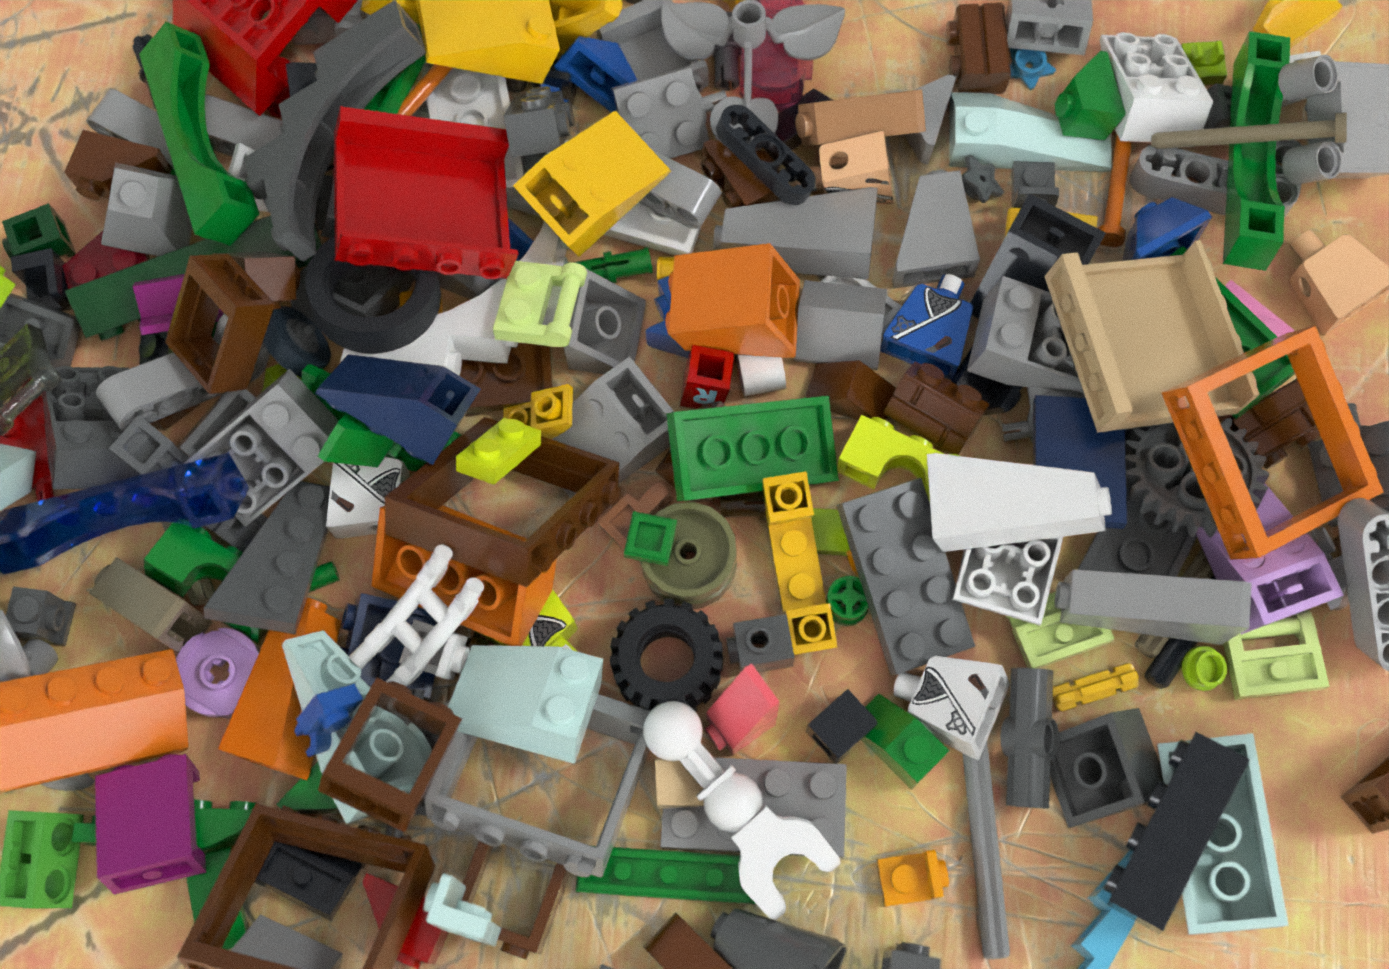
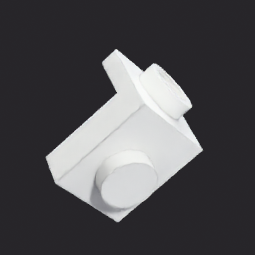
(449, 658)

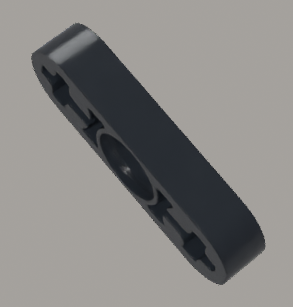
(764, 138)

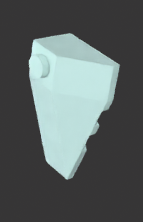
(1008, 131)
(386, 746)

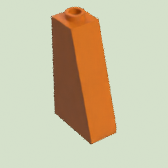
(269, 705)

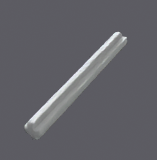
(986, 856)

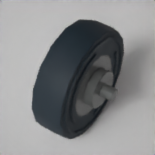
(295, 341)

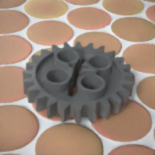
(1162, 446)

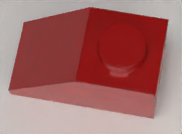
(422, 940)

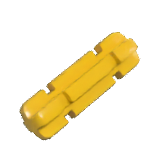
(1095, 687)

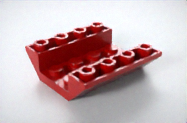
(244, 45)

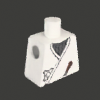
(358, 495)
(956, 700)

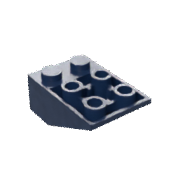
(401, 400)

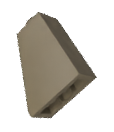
(148, 605)

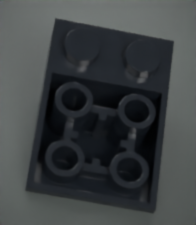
(1034, 246)

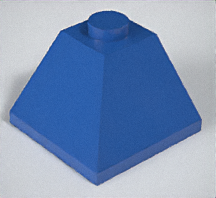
(1164, 229)

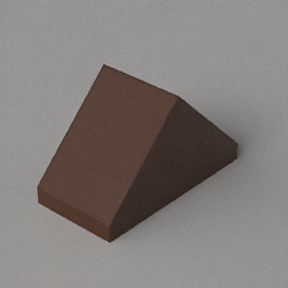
(851, 389)

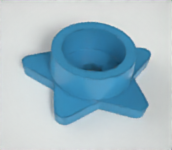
(1039, 68)

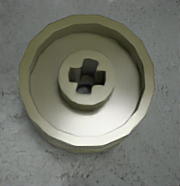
(711, 570)

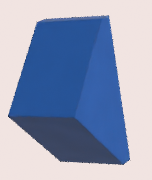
(596, 68)

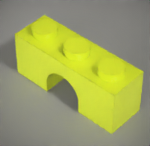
(879, 448)

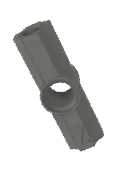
(1029, 737)

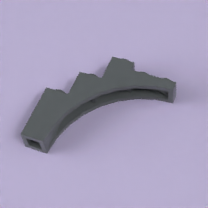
(348, 74)

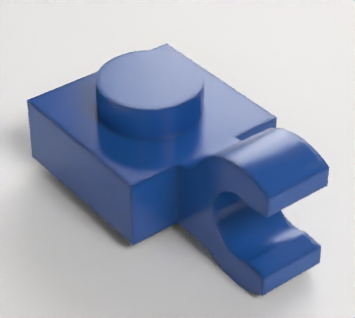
(327, 714)

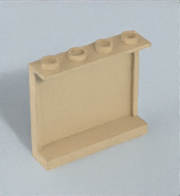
(1144, 331)

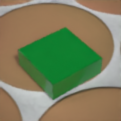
(650, 538)

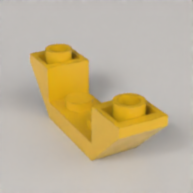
(797, 562)

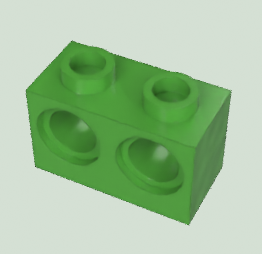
(39, 860)

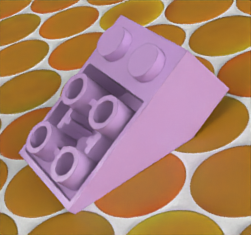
(1283, 580)

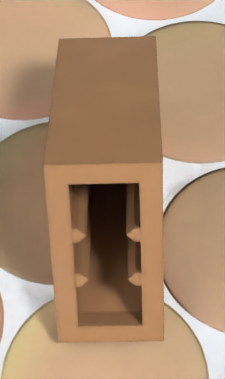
(853, 117)

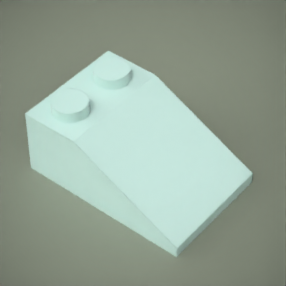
(528, 697)

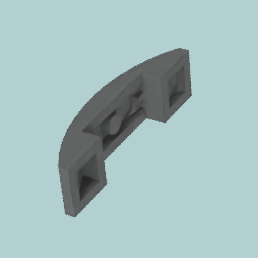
(150, 451)

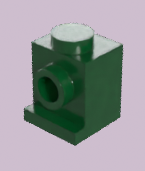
(37, 231)

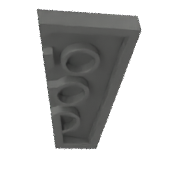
(278, 566)

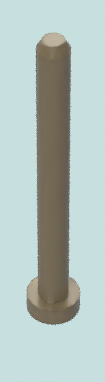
(1255, 133)

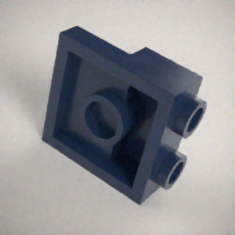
(361, 620)

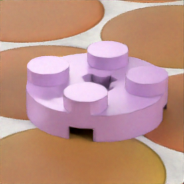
(201, 655)

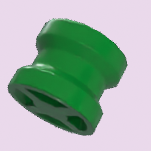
(848, 592)

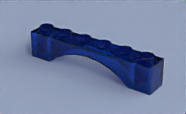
(183, 494)

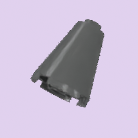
(765, 943)

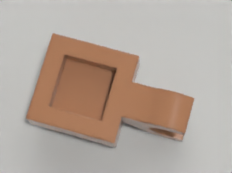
(618, 518)

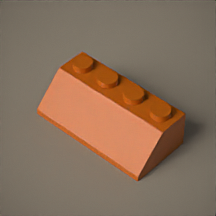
(503, 608)
(90, 719)

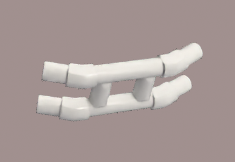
(396, 625)

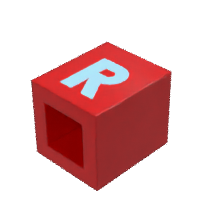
(706, 376)

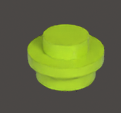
(1204, 668)

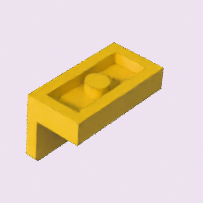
(1295, 17)

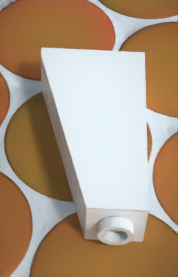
(1009, 502)

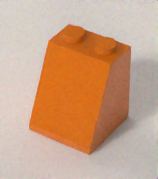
(735, 301)

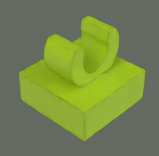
(1207, 60)

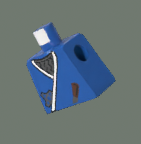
(931, 326)

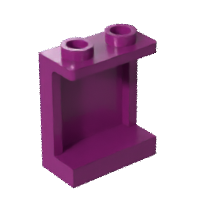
(147, 824)

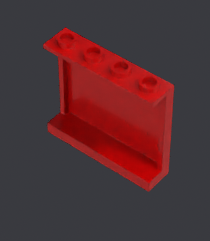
(421, 194)

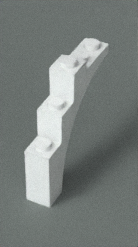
(468, 328)

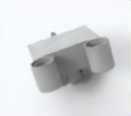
(1333, 89)

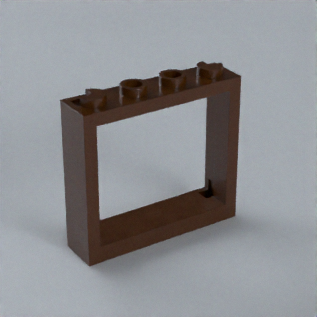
(414, 516)
(320, 834)

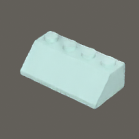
(1238, 873)

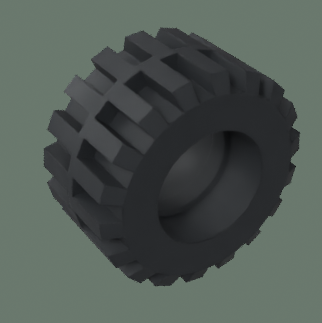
(658, 623)

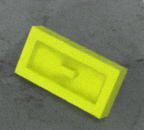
(498, 450)

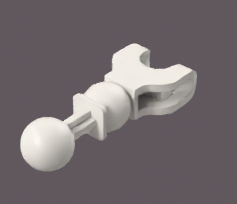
(737, 807)

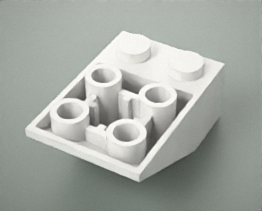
(1155, 86)
(1009, 578)

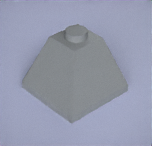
(145, 212)

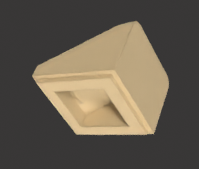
(675, 785)

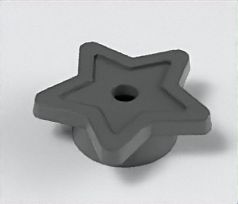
(980, 180)

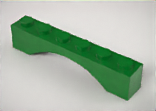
(177, 78)
(1252, 201)

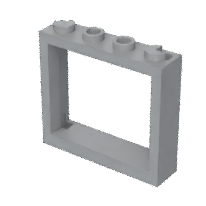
(609, 718)

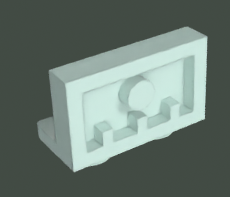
(457, 916)

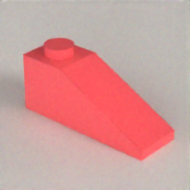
(742, 712)

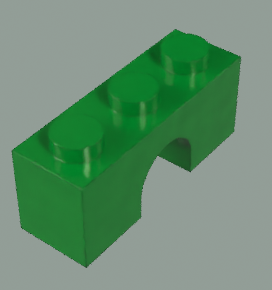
(190, 555)

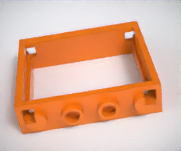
(1217, 467)

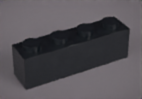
(1177, 831)

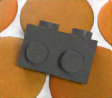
(58, 328)

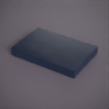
(1069, 440)

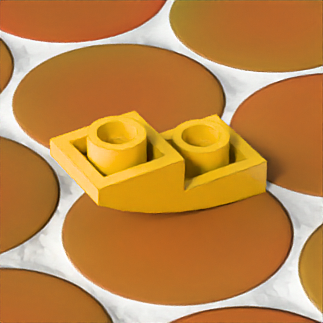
(547, 411)

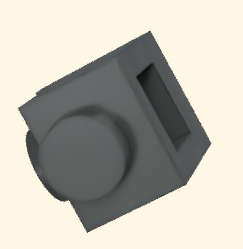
(40, 615)

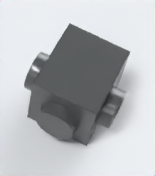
(769, 631)

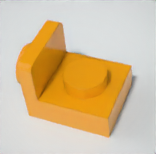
(912, 878)

